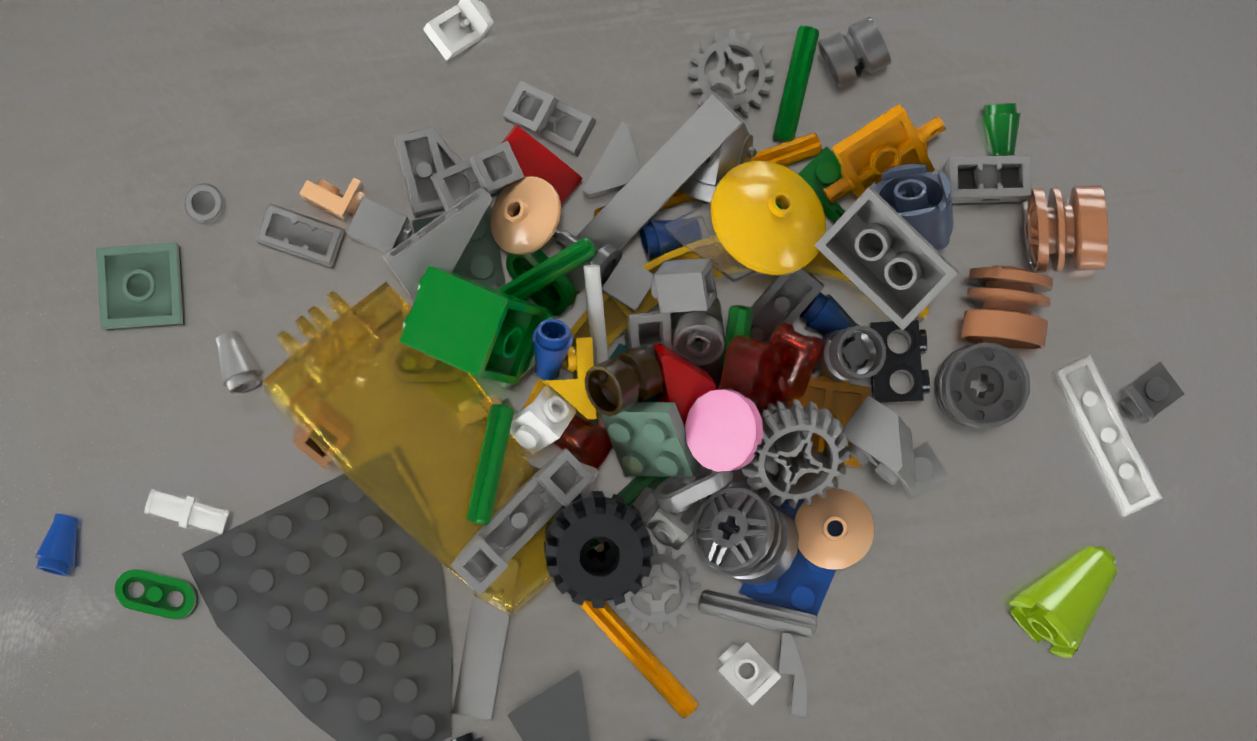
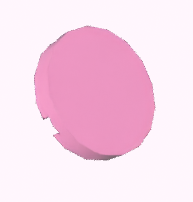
(723, 430)

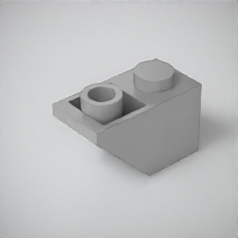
(884, 440)

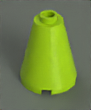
(1066, 600)

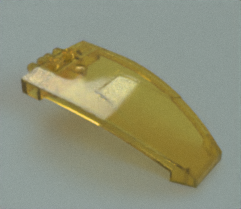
(403, 431)

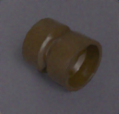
(623, 381)

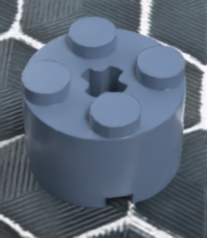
(921, 200)

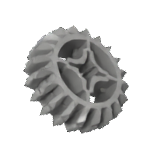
(804, 471)

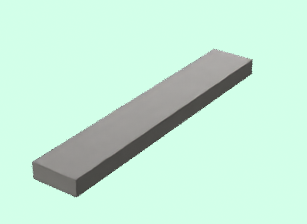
(659, 178)

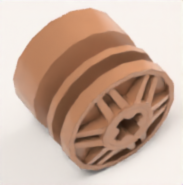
(1070, 228)
(1007, 307)

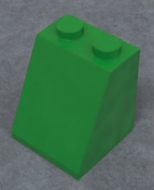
(471, 326)

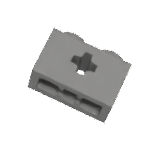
(989, 178)

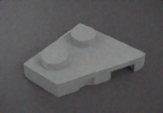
(421, 156)

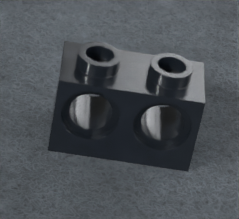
(906, 362)

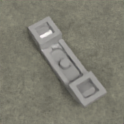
(520, 519)

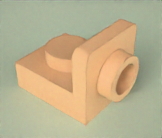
(326, 197)

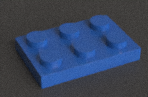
(802, 585)

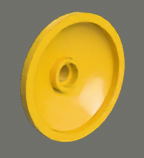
(760, 231)

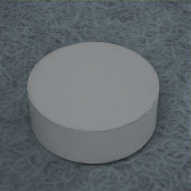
(204, 203)

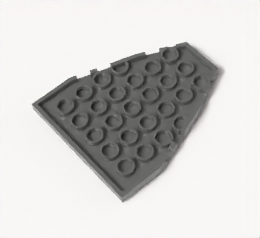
(337, 613)

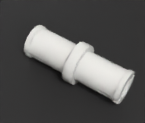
(186, 511)

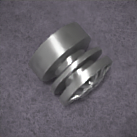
(1005, 379)
(764, 541)

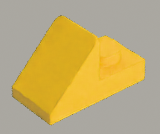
(573, 390)

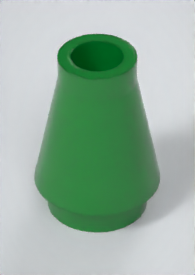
(1001, 128)

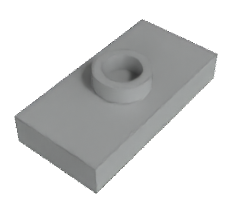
(300, 235)

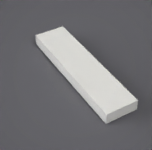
(1107, 435)

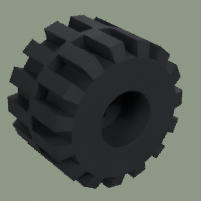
(591, 573)

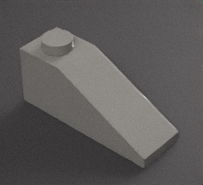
(438, 242)

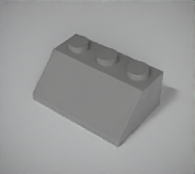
(886, 258)

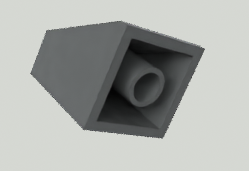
(555, 713)

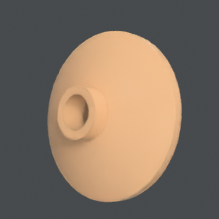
(537, 217)
(832, 551)

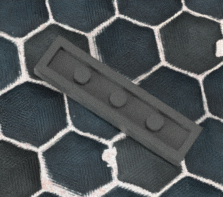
(778, 304)

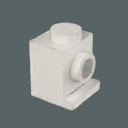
(754, 687)

